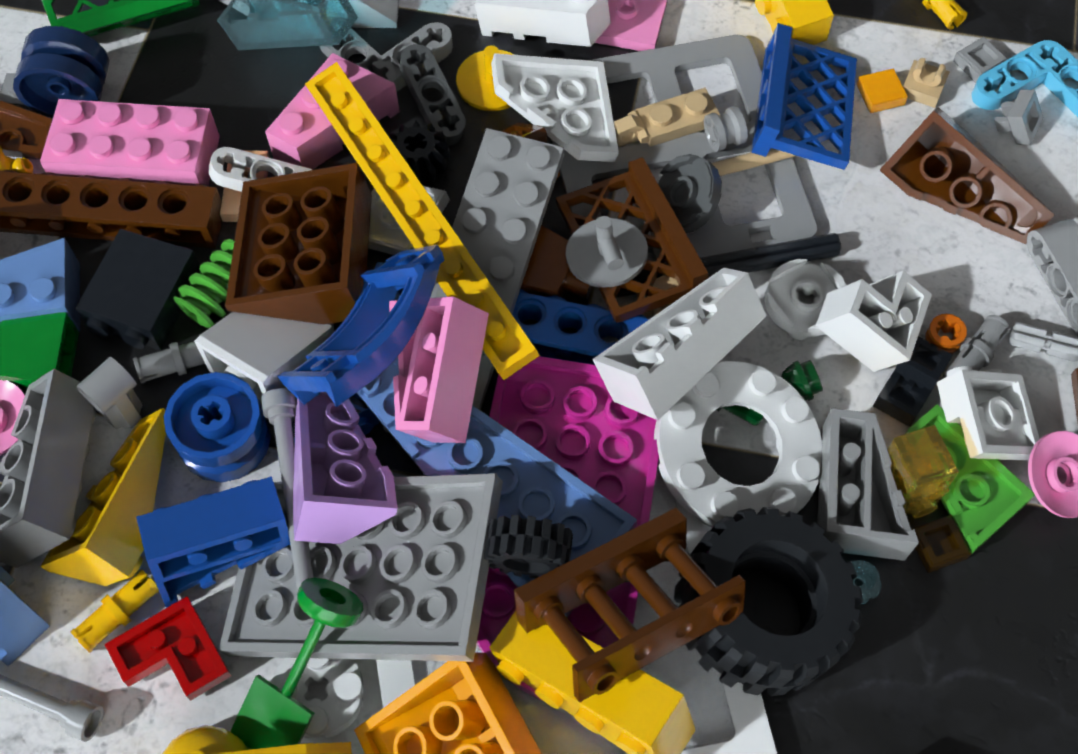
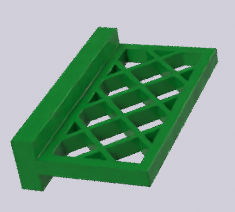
(114, 14)

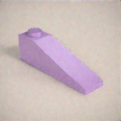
(337, 475)

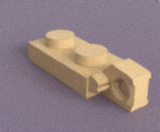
(666, 119)

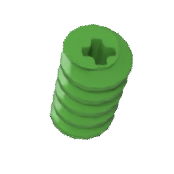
(207, 288)

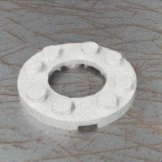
(696, 482)

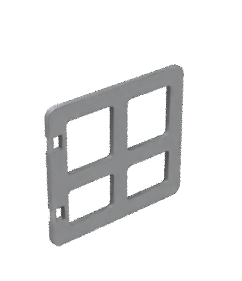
(659, 69)

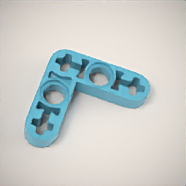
(1042, 63)

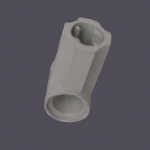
(112, 394)

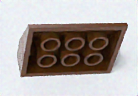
(301, 245)

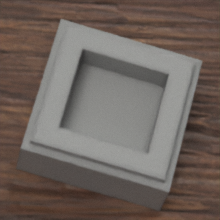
(978, 58)

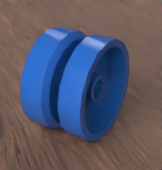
(217, 427)

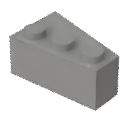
(858, 491)

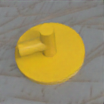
(476, 83)

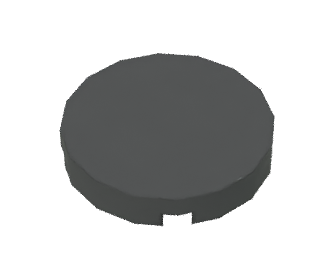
(692, 190)

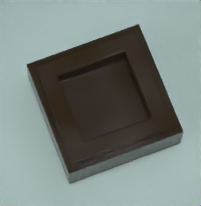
(940, 544)

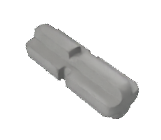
(1036, 338)

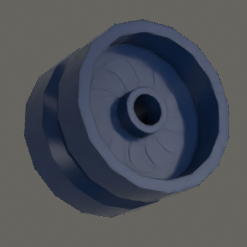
(59, 66)

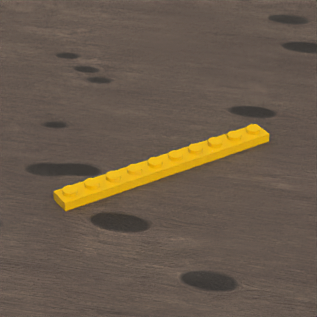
(419, 216)

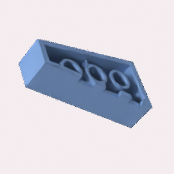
(40, 282)

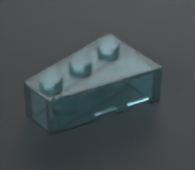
(286, 23)

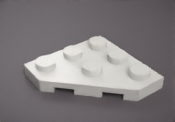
(564, 98)

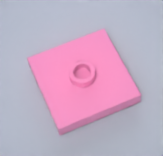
(634, 24)

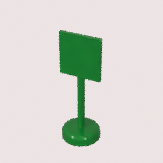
(272, 715)

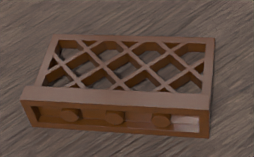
(665, 235)

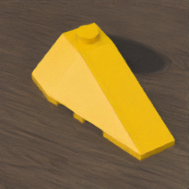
(107, 533)

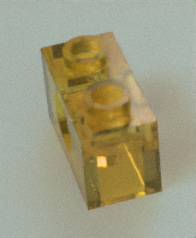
(921, 469)

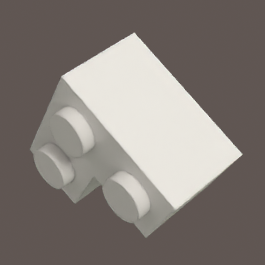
(876, 319)

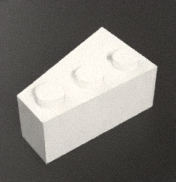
(557, 20)

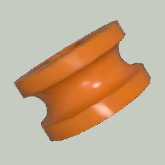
(947, 323)

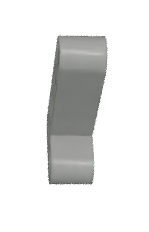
(1056, 257)

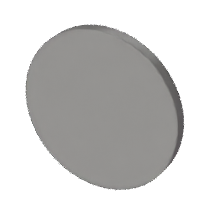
(606, 252)

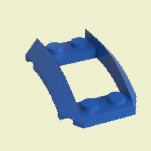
(370, 334)

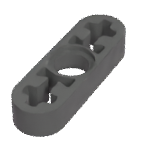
(433, 79)

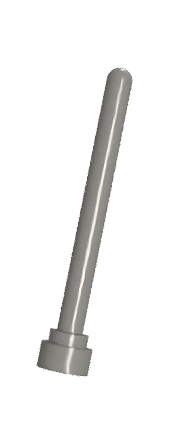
(280, 409)
(78, 718)

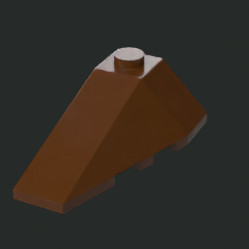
(959, 175)

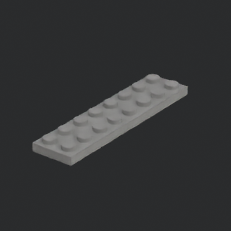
(504, 216)

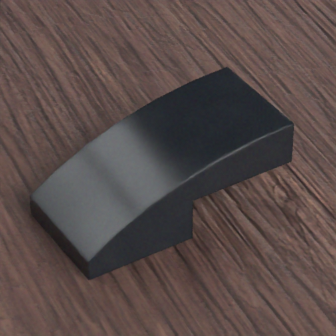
(913, 382)

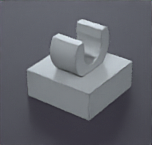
(1021, 117)

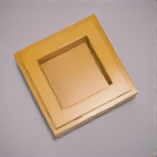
(881, 90)

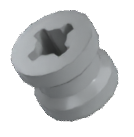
(725, 129)

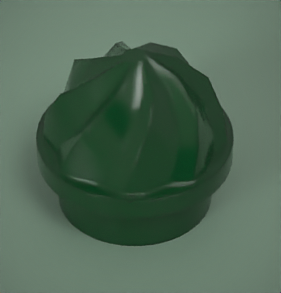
(803, 379)

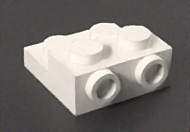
(991, 411)

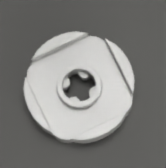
(783, 296)
(343, 691)

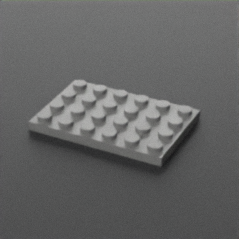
(414, 573)

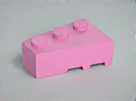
(303, 131)
(440, 371)

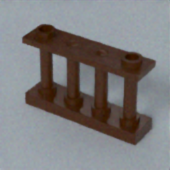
(609, 565)

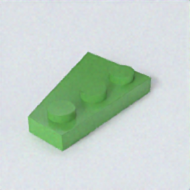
(983, 491)

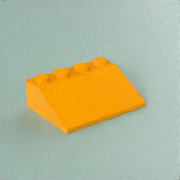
(451, 712)

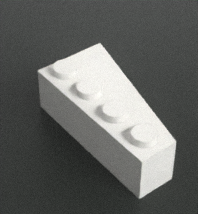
(680, 344)

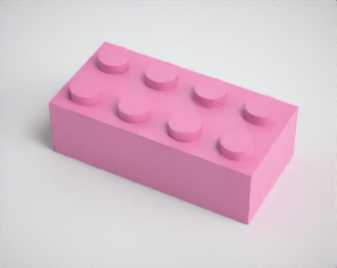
(131, 142)

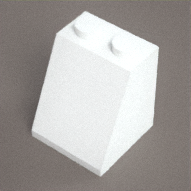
(259, 347)

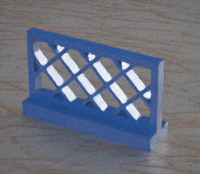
(778, 91)

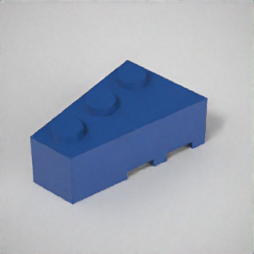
(210, 534)

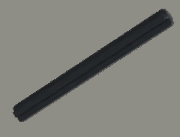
(763, 257)

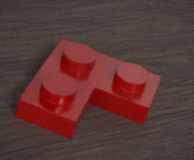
(172, 638)

